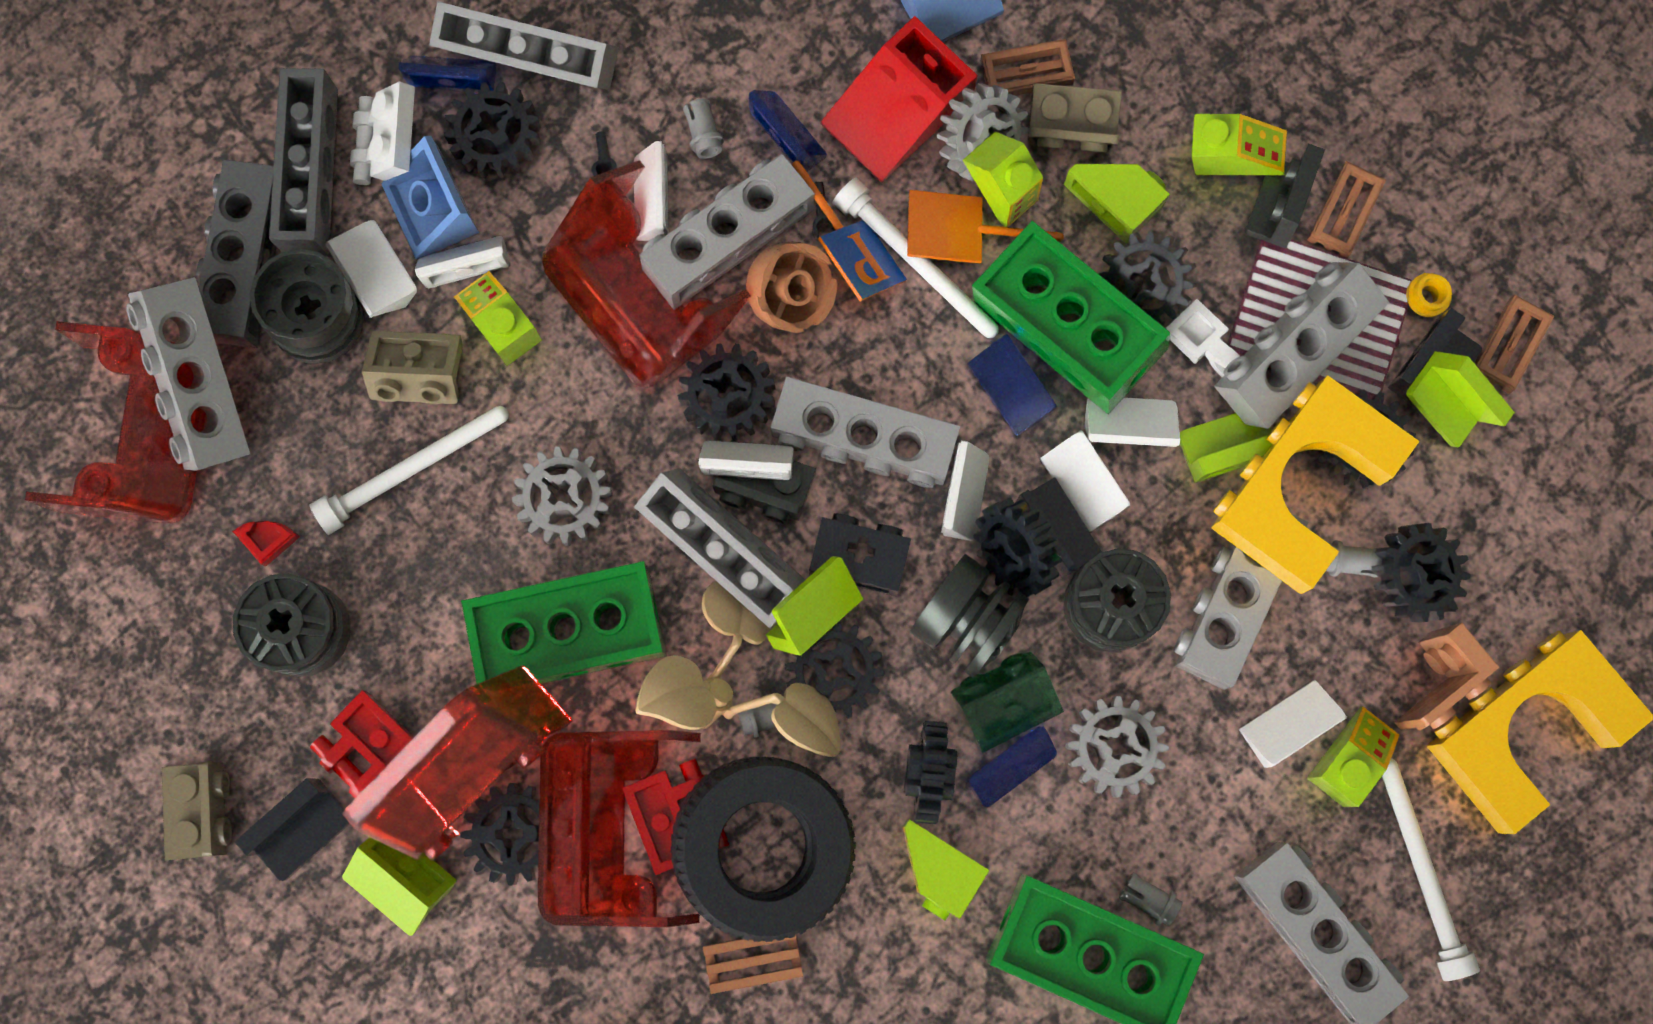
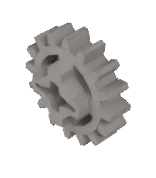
(974, 123)
(551, 509)
(1125, 727)

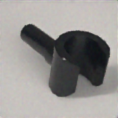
(604, 161)
(821, 217)

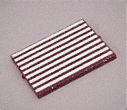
(1287, 272)

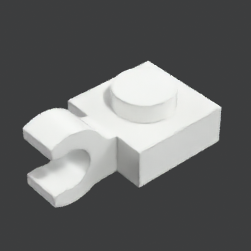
(1199, 334)

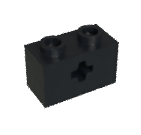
(886, 543)

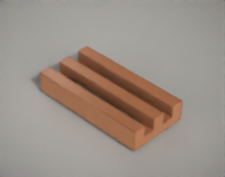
(1026, 53)
(1331, 240)
(1495, 374)
(752, 980)

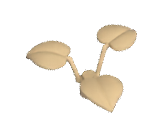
(681, 698)

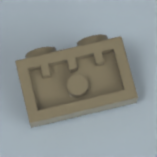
(1074, 115)
(412, 367)
(195, 810)

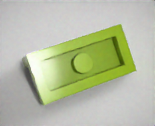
(1456, 396)
(1222, 446)
(814, 607)
(397, 883)

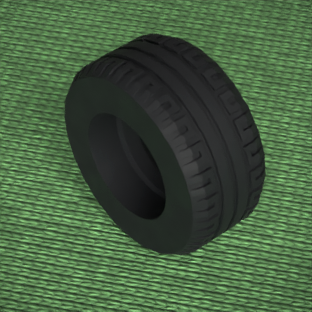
(813, 887)

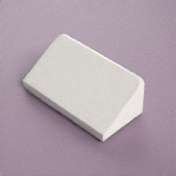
(652, 192)
(462, 262)
(372, 269)
(1134, 422)
(746, 460)
(1086, 481)
(965, 491)
(1292, 724)

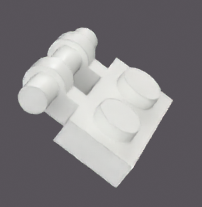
(383, 134)

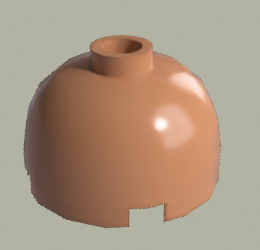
(791, 286)

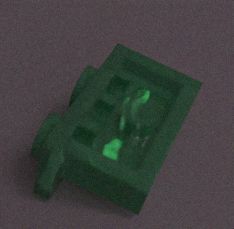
(1007, 700)

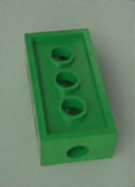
(1073, 288)
(540, 608)
(1124, 944)

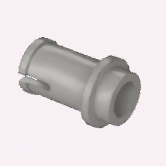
(705, 139)
(1353, 560)
(757, 720)
(1151, 900)

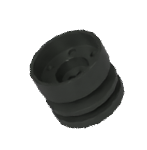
(291, 289)
(1090, 599)
(970, 616)
(317, 625)

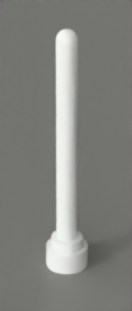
(855, 200)
(334, 510)
(1455, 958)

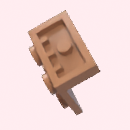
(1466, 665)

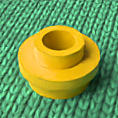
(1439, 289)

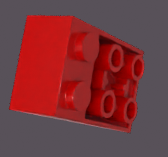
(899, 99)

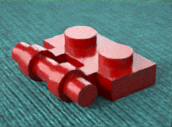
(370, 731)
(655, 808)

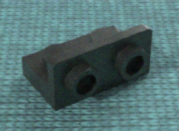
(1284, 199)
(776, 497)

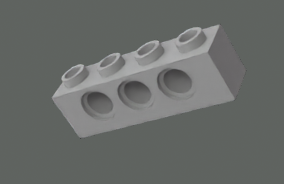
(523, 46)
(681, 278)
(1354, 304)
(210, 391)
(803, 400)
(719, 543)
(1196, 650)
(1379, 986)

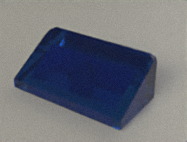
(447, 73)
(785, 128)
(1012, 385)
(1012, 766)

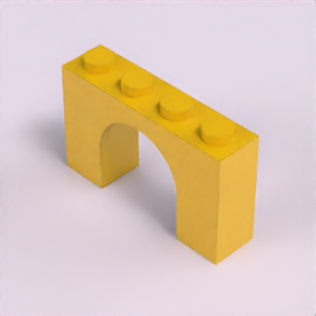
(1328, 421)
(1477, 744)

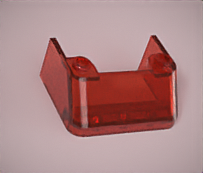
(603, 281)
(145, 478)
(456, 762)
(584, 829)

